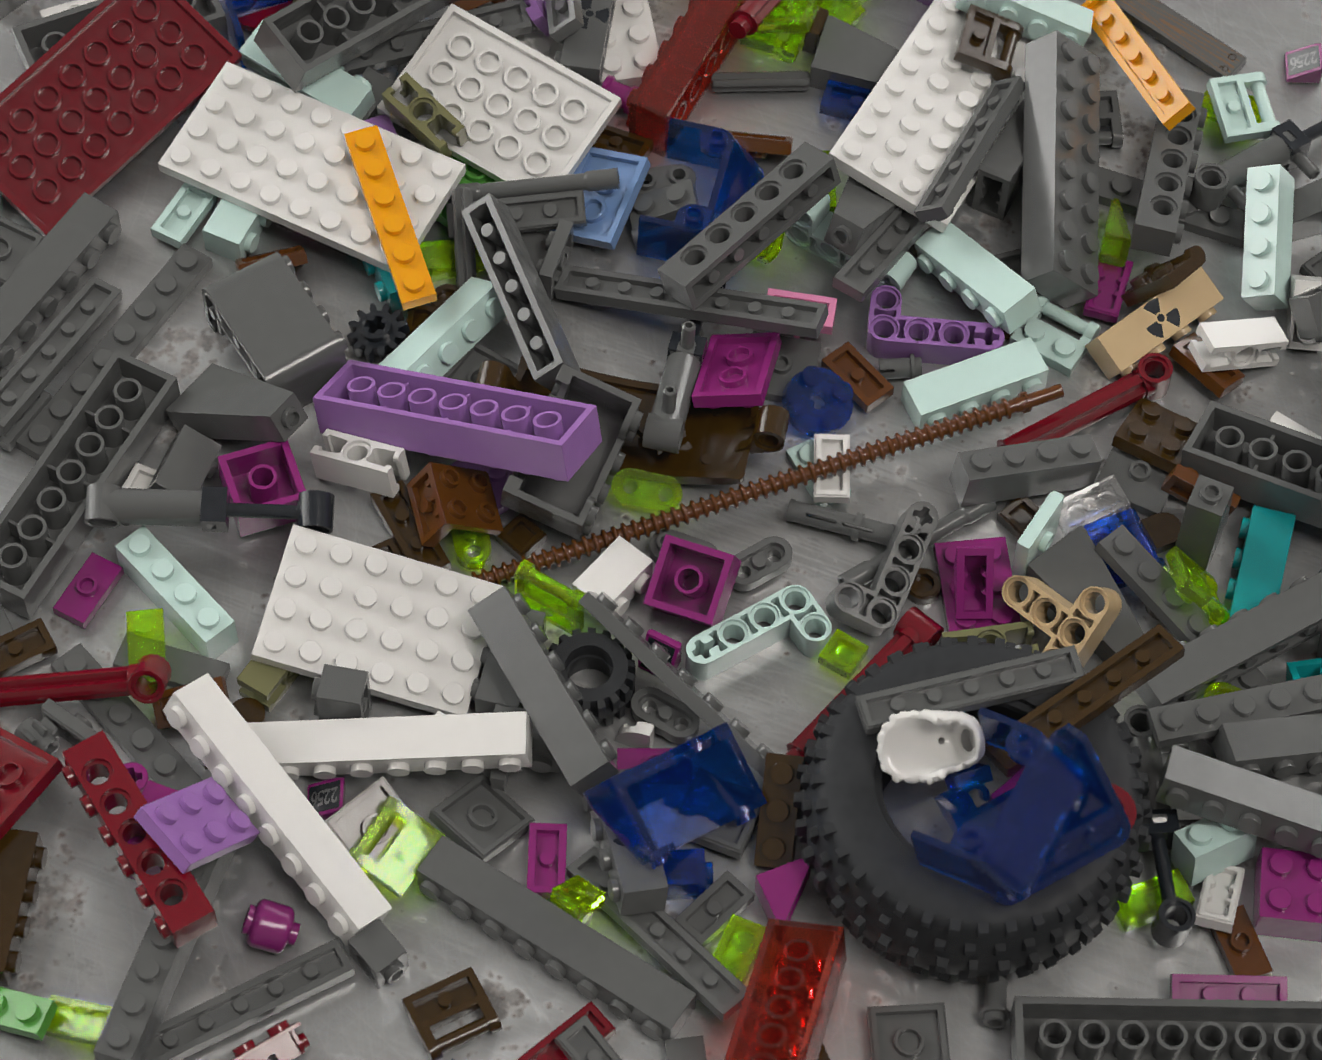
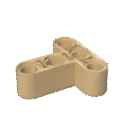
(1068, 615)

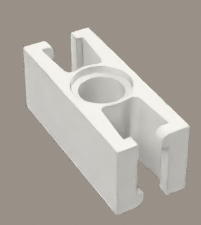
(1238, 344)
(360, 463)

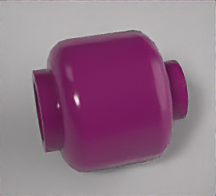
(270, 926)

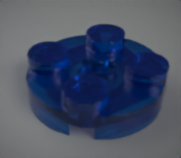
(827, 385)

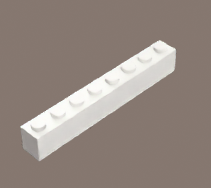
(400, 744)
(276, 808)

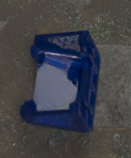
(678, 796)

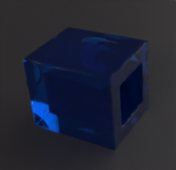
(687, 874)

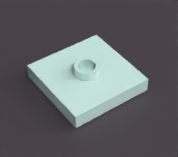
(1038, 534)

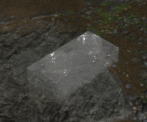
(1092, 504)

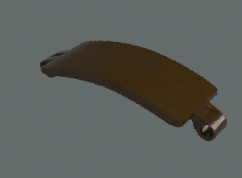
(715, 442)

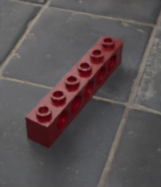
(96, 759)

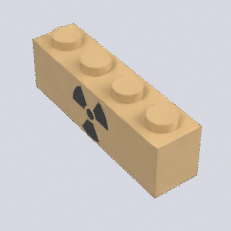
(1153, 323)

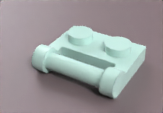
(1234, 107)
(1056, 347)

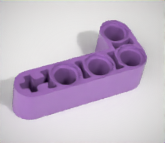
(971, 337)

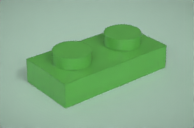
(25, 1013)

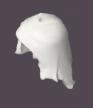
(911, 747)

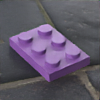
(197, 824)

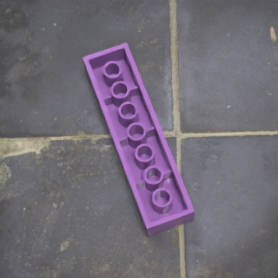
(460, 419)

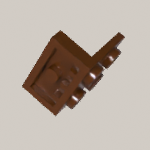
(451, 499)

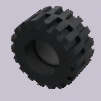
(606, 655)

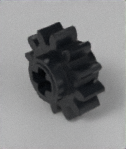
(377, 332)

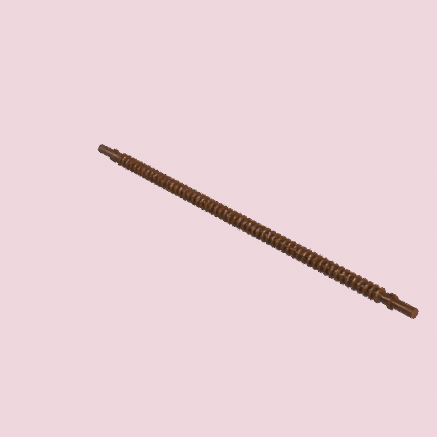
(1021, 403)

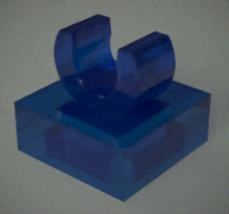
(971, 778)

